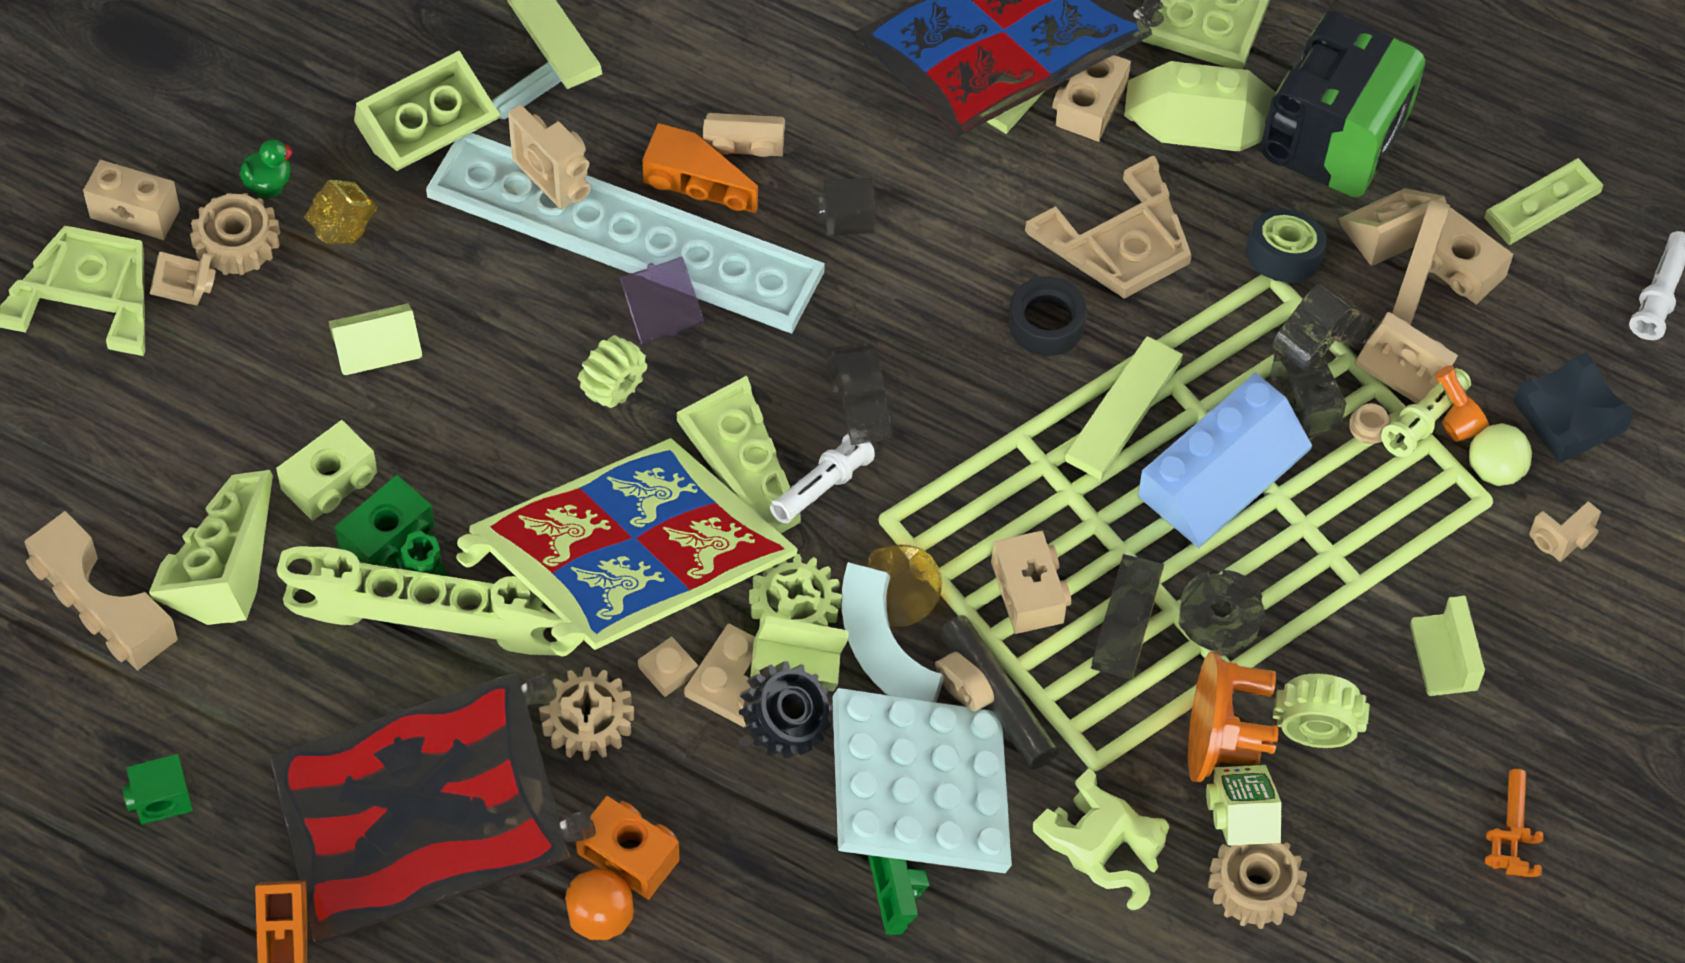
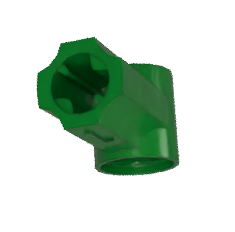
(420, 554)

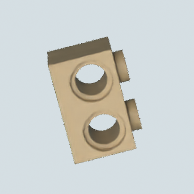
(1092, 97)

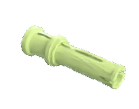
(1420, 411)

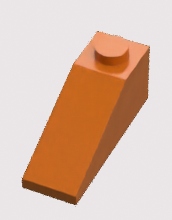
(281, 921)

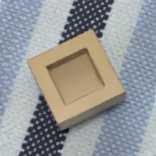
(668, 666)

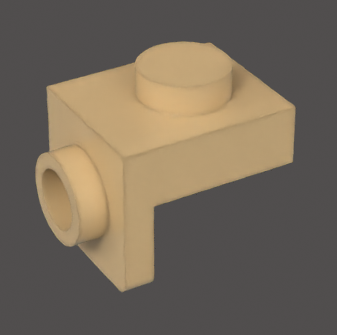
(182, 278)
(1564, 538)

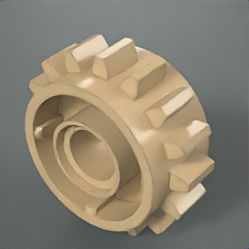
(231, 215)
(1251, 901)

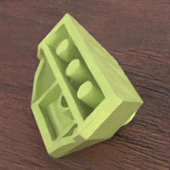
(1200, 105)

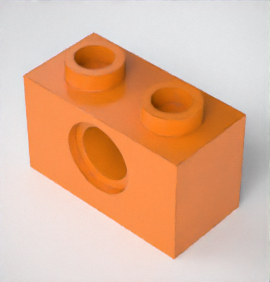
(642, 866)

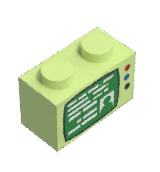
(1245, 805)

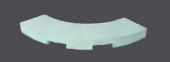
(873, 642)

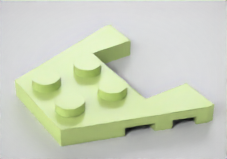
(87, 272)

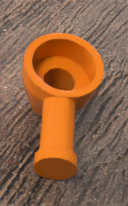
(1465, 416)

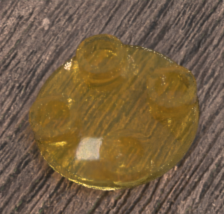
(913, 582)

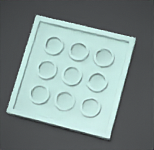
(920, 781)

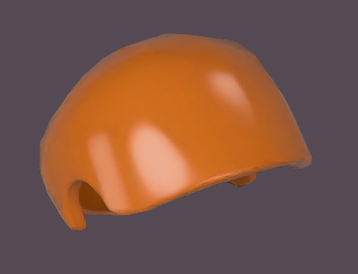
(599, 904)

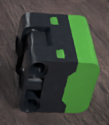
(1342, 104)

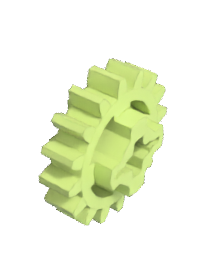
(793, 595)

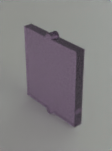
(662, 300)

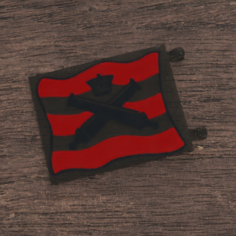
(422, 806)

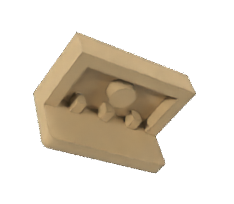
(745, 134)
(1403, 358)

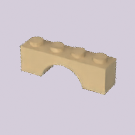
(132, 624)

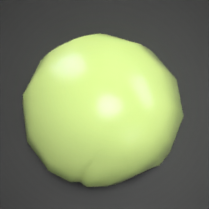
(1500, 454)

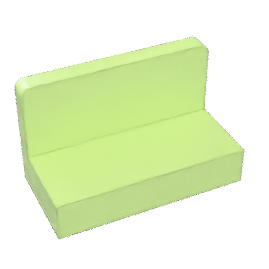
(376, 339)
(800, 643)
(1448, 649)

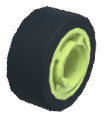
(1286, 245)

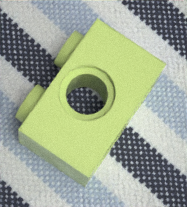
(334, 450)

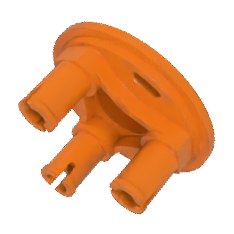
(1214, 729)

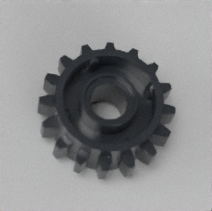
(765, 716)

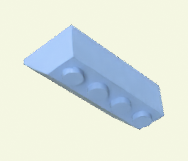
(1224, 461)

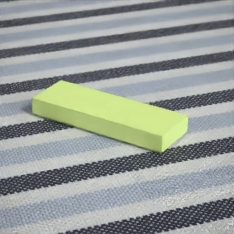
(1543, 201)

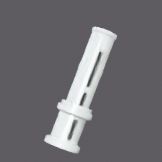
(1659, 297)
(833, 468)

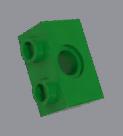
(391, 506)

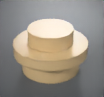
(1368, 422)

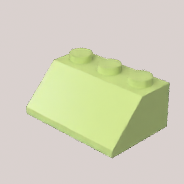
(424, 112)

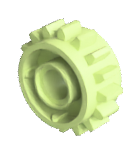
(1321, 710)

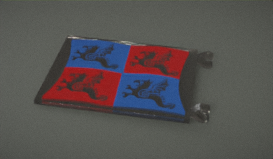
(992, 55)

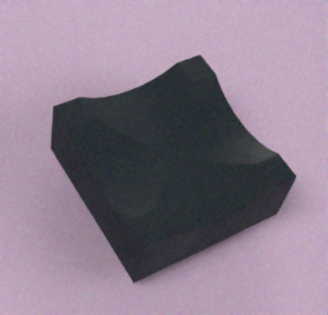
(1573, 408)

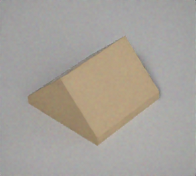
(1388, 224)

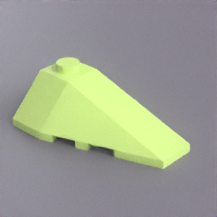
(221, 559)

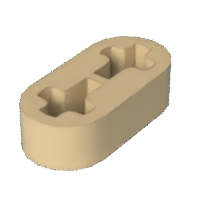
(965, 681)

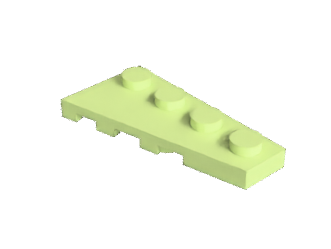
(737, 447)

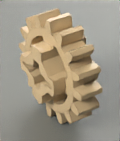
(607, 719)

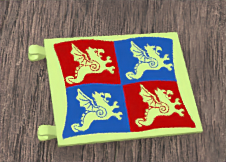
(628, 544)

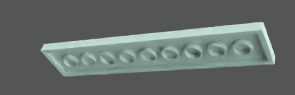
(631, 233)

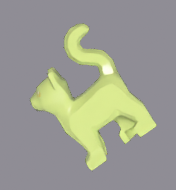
(1100, 832)

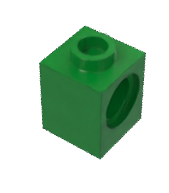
(157, 789)

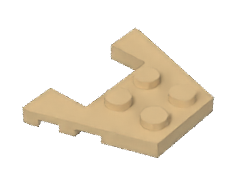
(1129, 248)

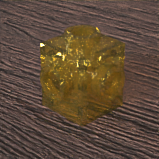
(340, 212)

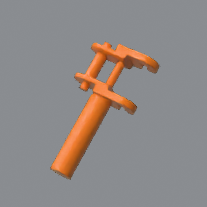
(1515, 831)

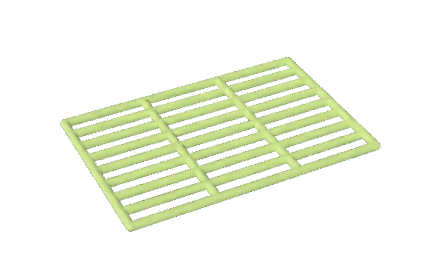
(1098, 523)

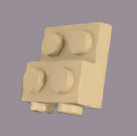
(549, 157)

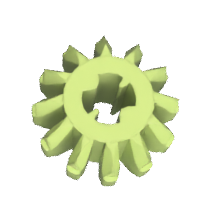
(612, 371)

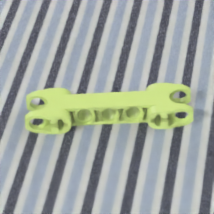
(351, 591)

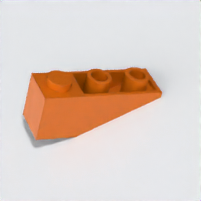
(690, 166)

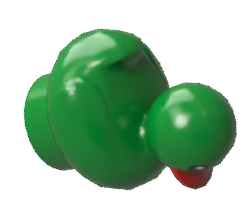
(267, 169)

